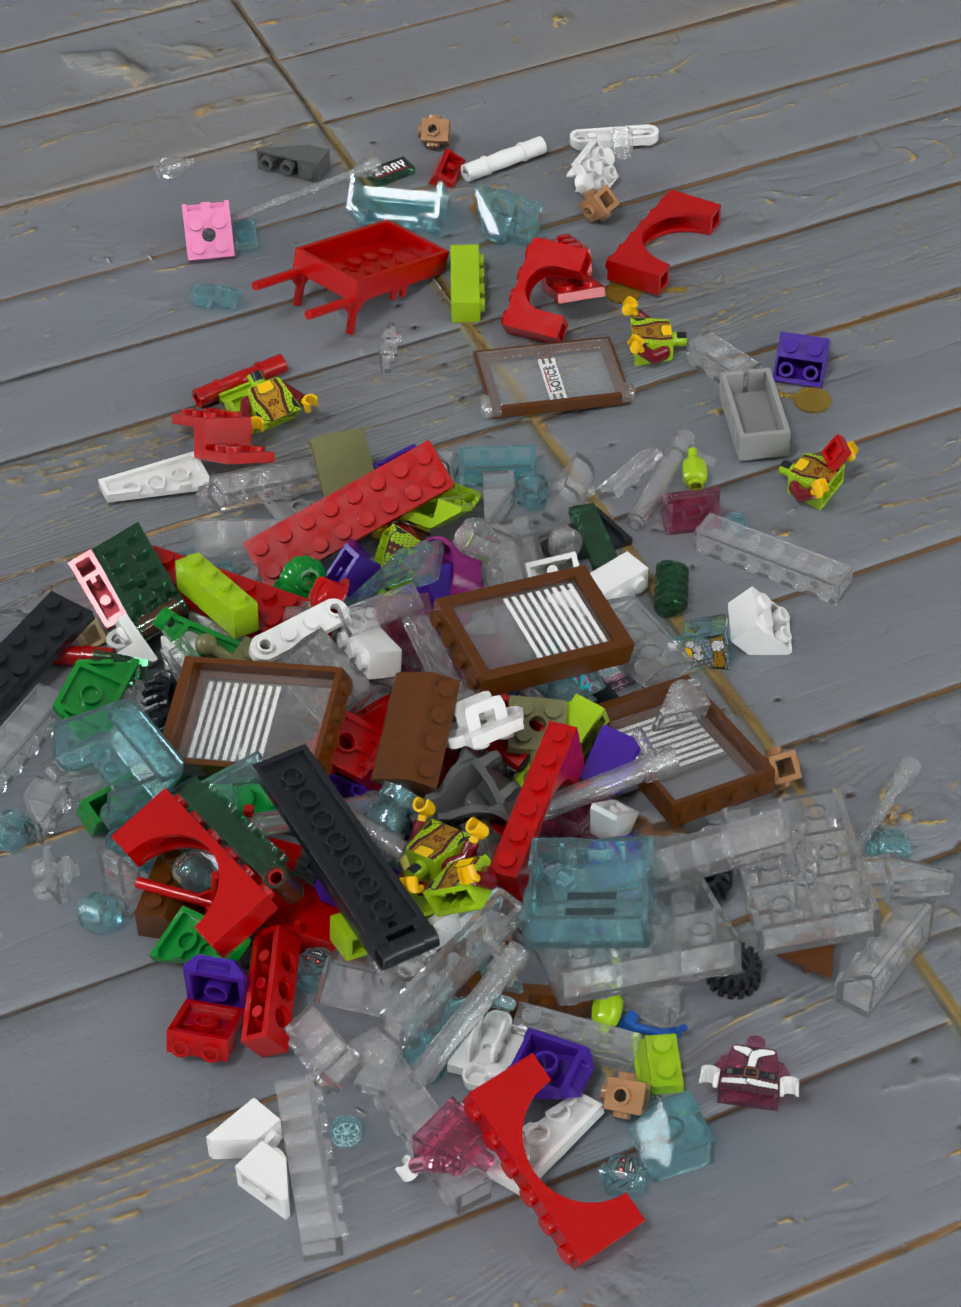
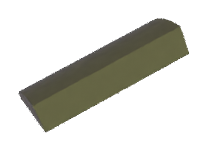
(340, 458)

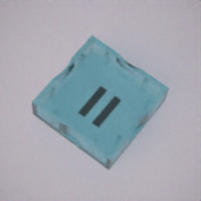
(589, 893)

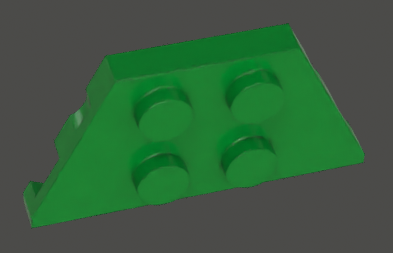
(93, 685)

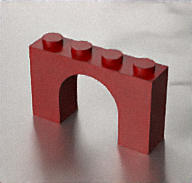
(542, 260)

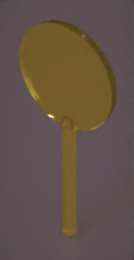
(618, 293)
(810, 399)

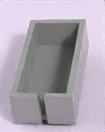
(754, 417)

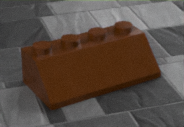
(416, 731)
(157, 911)

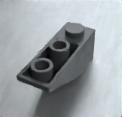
(297, 161)

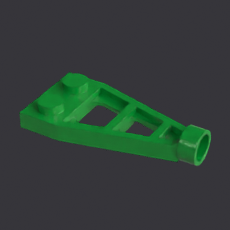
(183, 625)

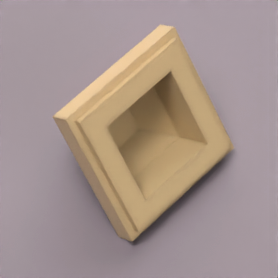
(92, 635)

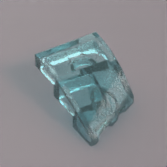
(507, 215)

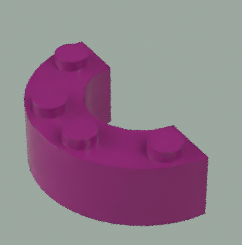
(465, 569)

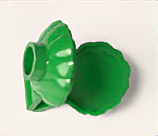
(300, 575)

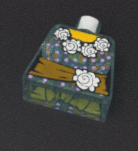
(707, 642)

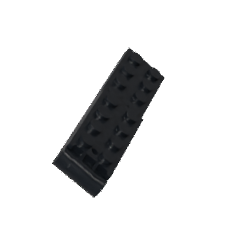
(37, 644)
(346, 859)

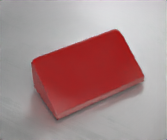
(447, 169)

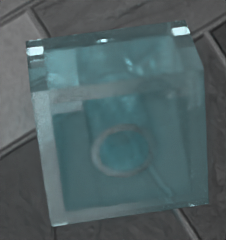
(673, 1137)

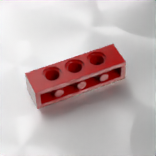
(270, 991)

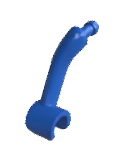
(630, 1023)

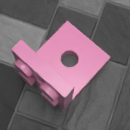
(203, 217)

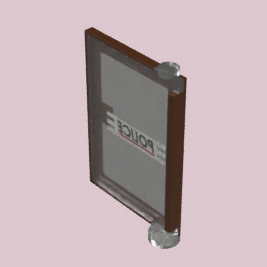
(550, 378)

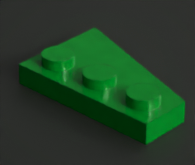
(183, 941)

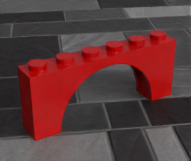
(674, 213)
(556, 763)
(239, 901)
(575, 1226)

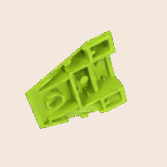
(444, 508)

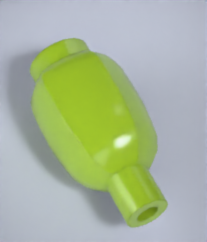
(694, 470)
(607, 1010)

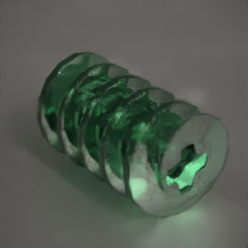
(671, 588)

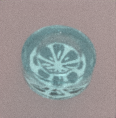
(346, 1131)

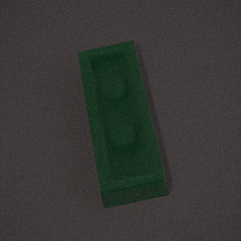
(595, 537)

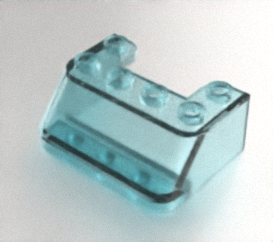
(400, 206)
(124, 751)

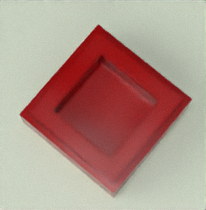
(836, 452)

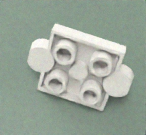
(593, 167)
(482, 721)
(486, 1044)

